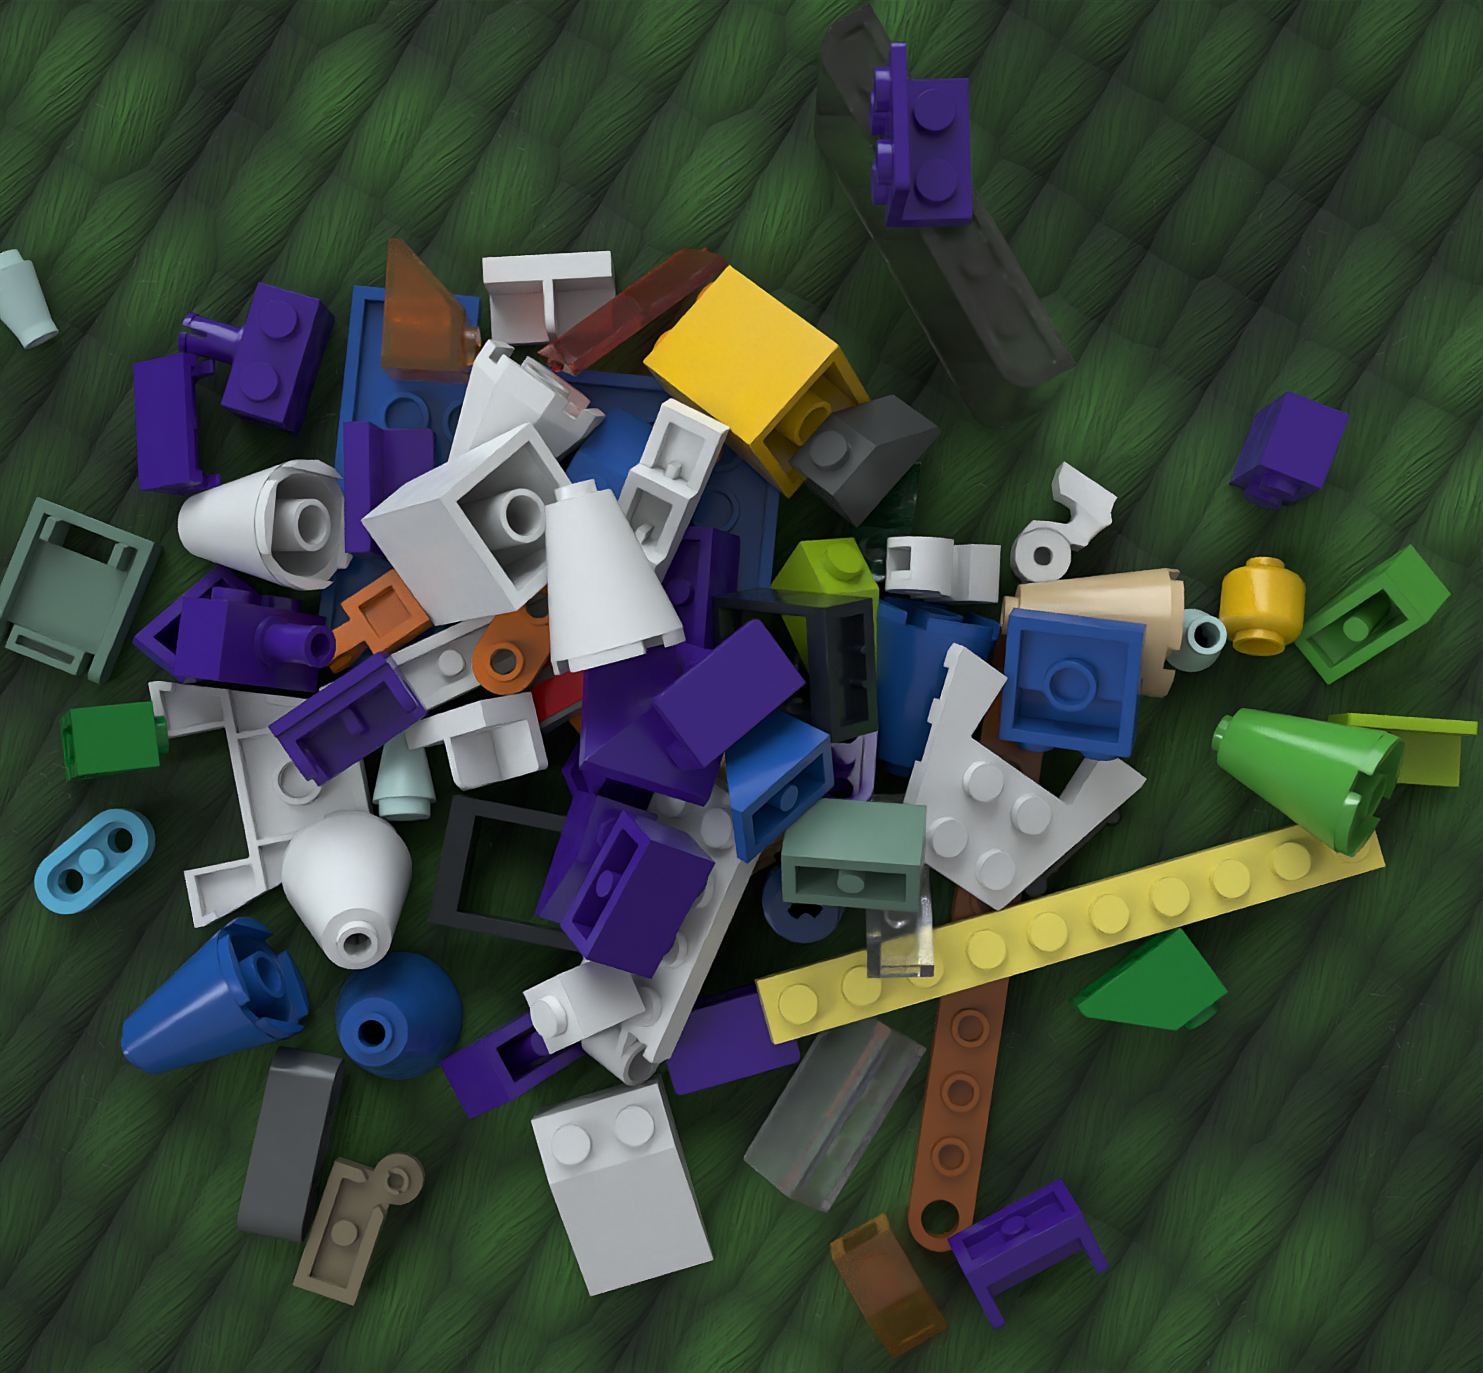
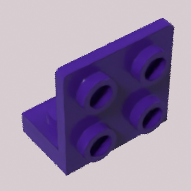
(925, 146)

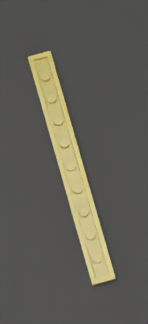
(1062, 927)

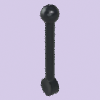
(1039, 885)

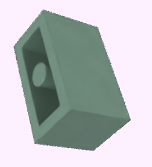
(856, 855)

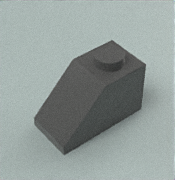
(862, 454)

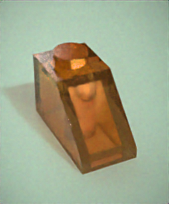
(423, 324)
(887, 1286)

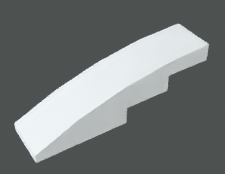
(670, 480)

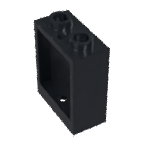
(838, 653)
(457, 867)

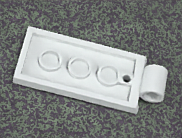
(645, 1040)

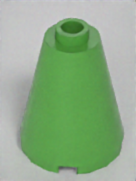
(1313, 771)

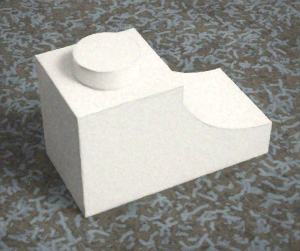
(582, 1003)

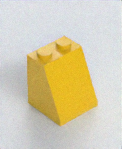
(755, 371)

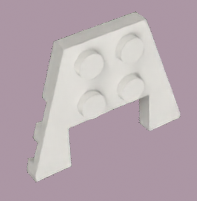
(269, 787)
(983, 816)

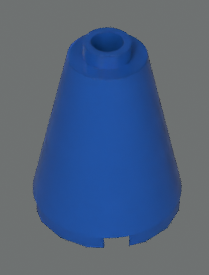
(911, 671)
(218, 1003)
(399, 1016)

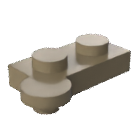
(352, 1222)

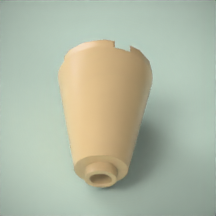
(1136, 597)

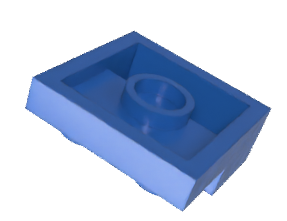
(1072, 683)

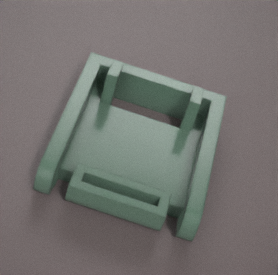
(71, 602)

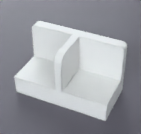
(545, 294)
(485, 740)

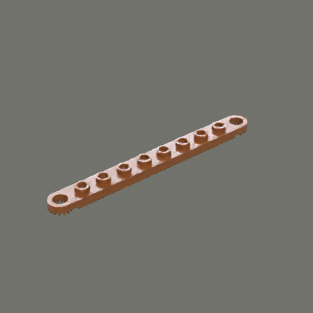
(963, 1050)

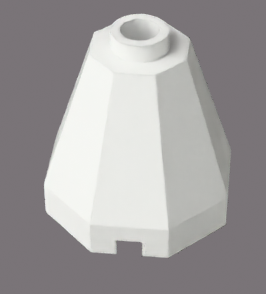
(508, 395)

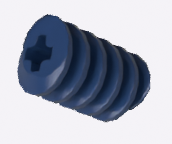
(797, 925)

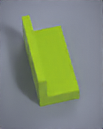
(1430, 745)

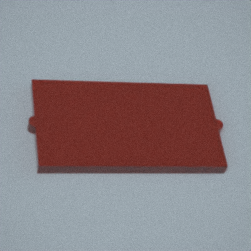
(631, 310)

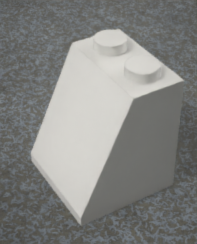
(473, 528)

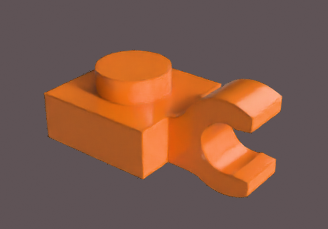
(380, 618)

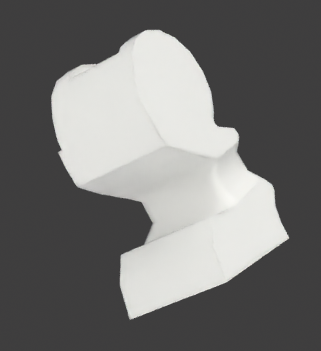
(1045, 547)
(942, 571)

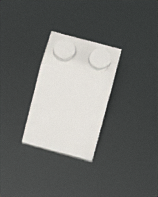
(622, 1184)

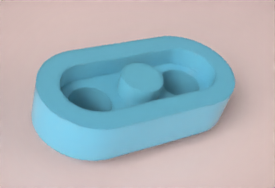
(97, 858)

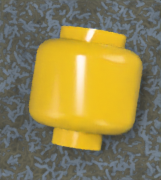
(1262, 606)

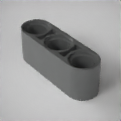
(290, 1144)

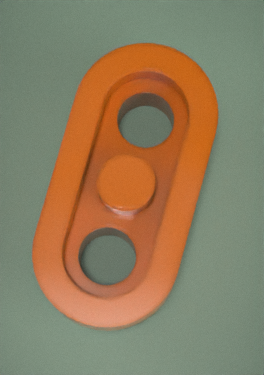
(522, 635)

